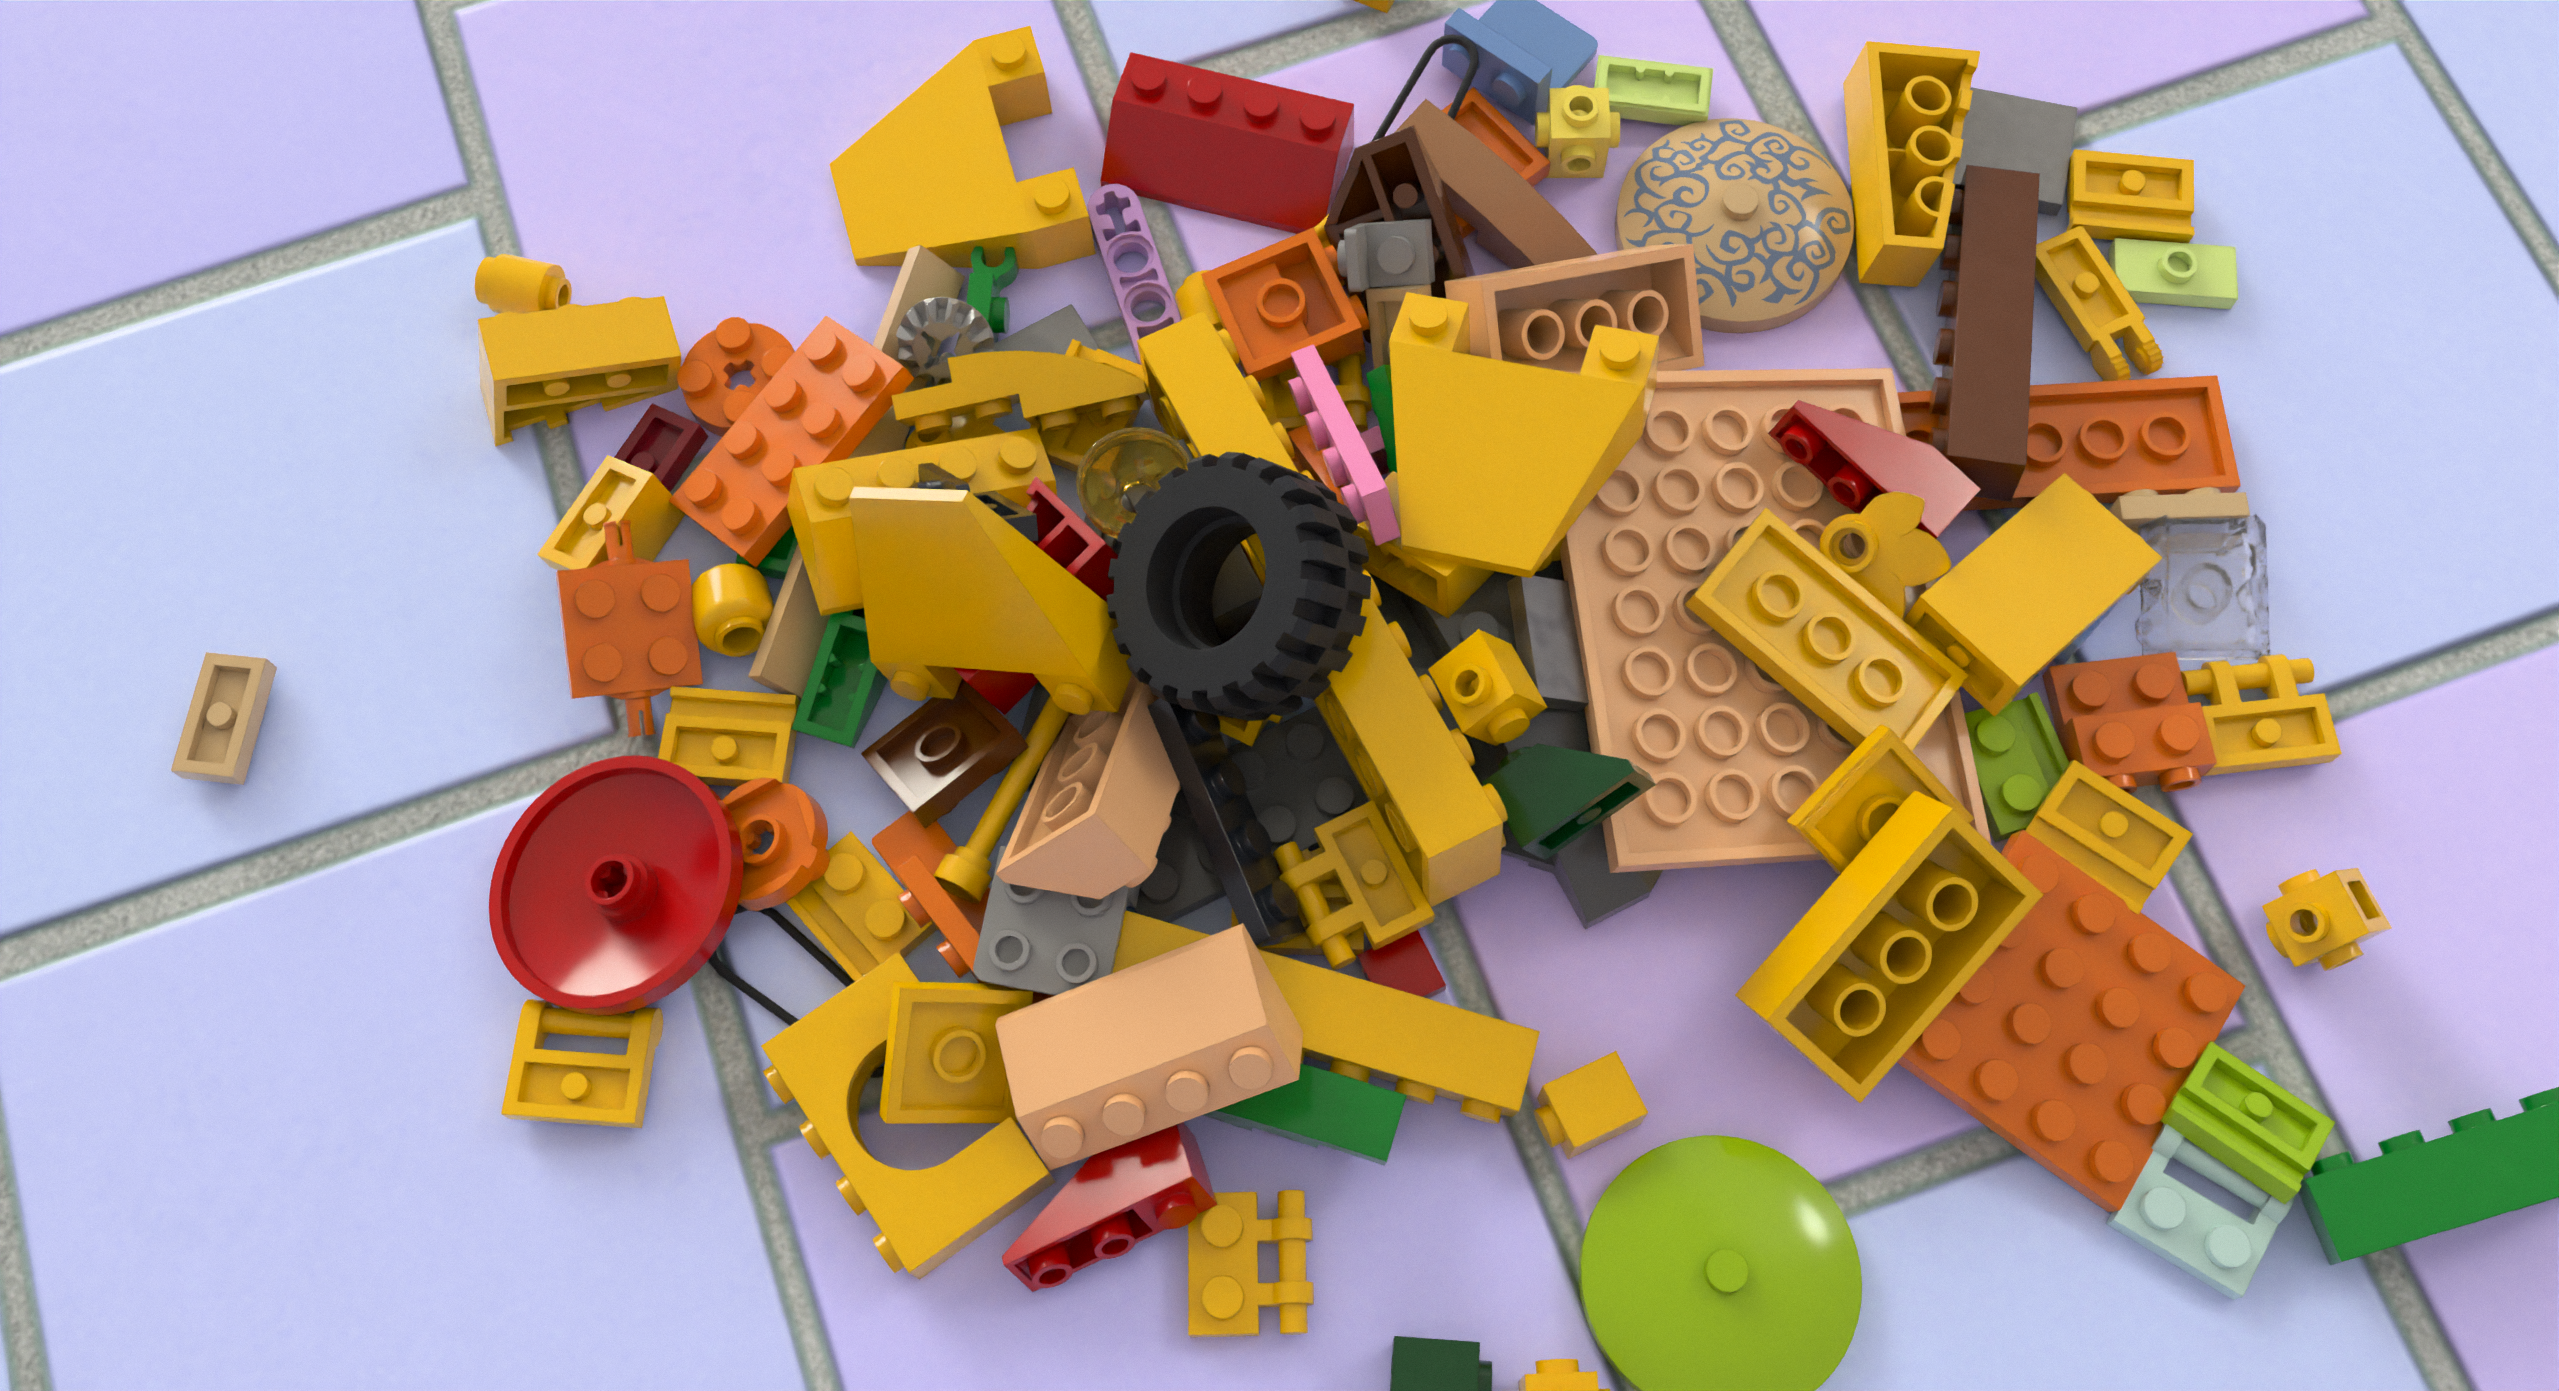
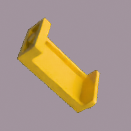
(2031, 590)

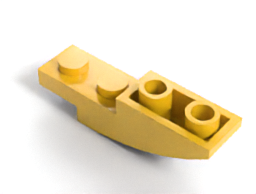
(1047, 385)

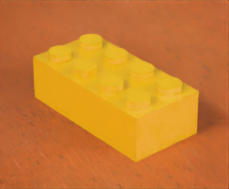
(1889, 944)

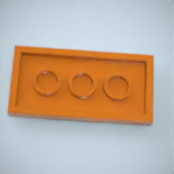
(805, 416)

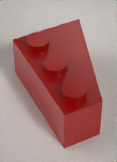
(1077, 550)

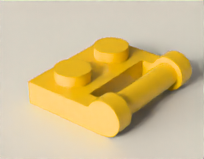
(581, 1084)

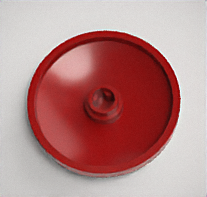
(616, 885)

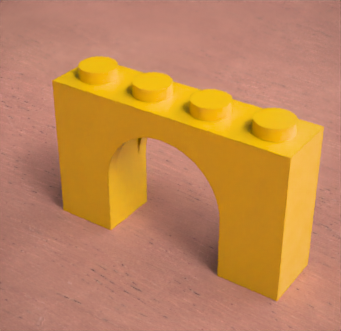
(921, 1212)

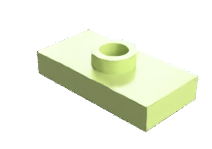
(1655, 90)
(2176, 272)

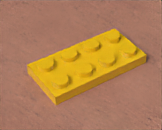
(1825, 636)

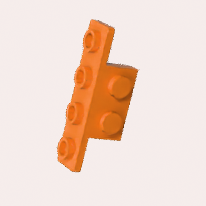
(914, 858)

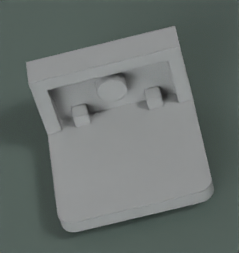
(1048, 937)

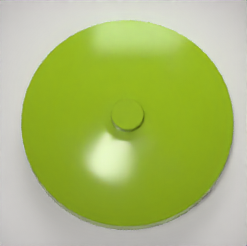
(1719, 1271)

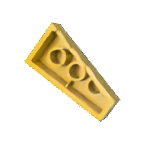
(1903, 153)

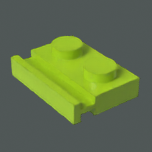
(2015, 762)
(2248, 1122)

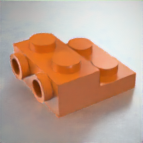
(1286, 302)
(2131, 721)

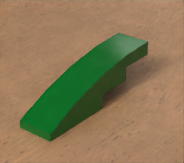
(841, 683)
(1324, 1111)

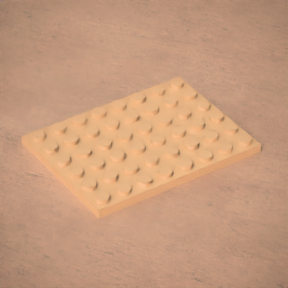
(1663, 685)

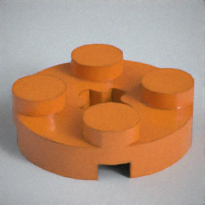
(717, 358)
(798, 845)

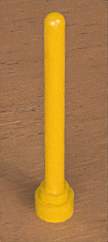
(968, 867)

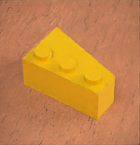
(572, 359)

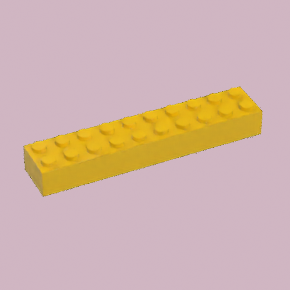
(1377, 704)

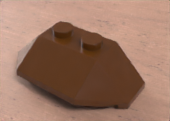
(1398, 183)

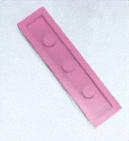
(1347, 454)

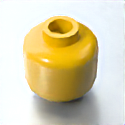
(731, 609)

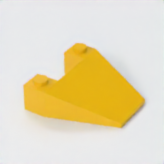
(944, 175)
(1503, 450)
(971, 592)

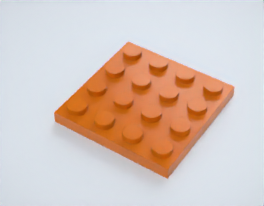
(2076, 1029)

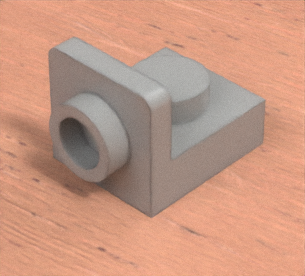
(1387, 254)

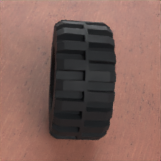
(1170, 574)

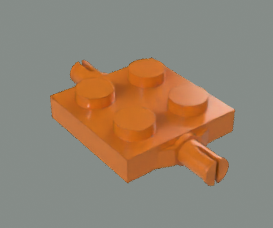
(628, 628)

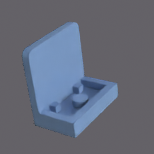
(1520, 53)

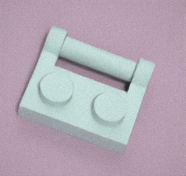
(2192, 1228)

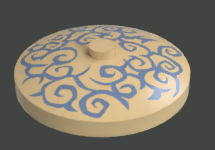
(1760, 214)

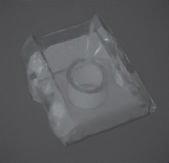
(2206, 590)

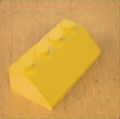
(822, 508)

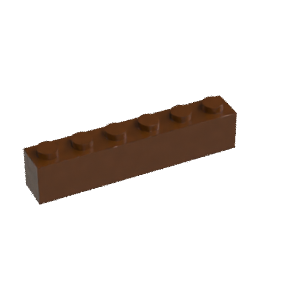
(1987, 328)

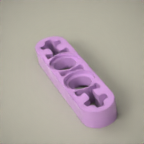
(1138, 286)

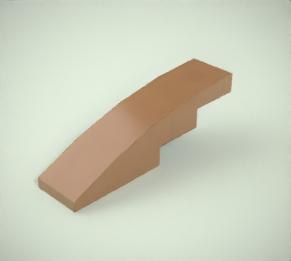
(1493, 197)

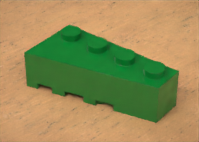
(2437, 1183)

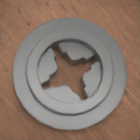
(941, 319)

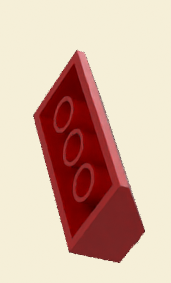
(1227, 144)

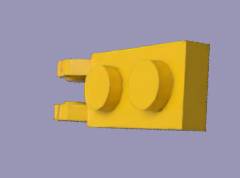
(2095, 305)

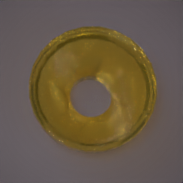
(1118, 463)

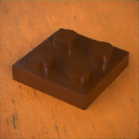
(944, 752)

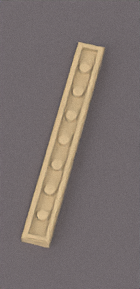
(795, 623)

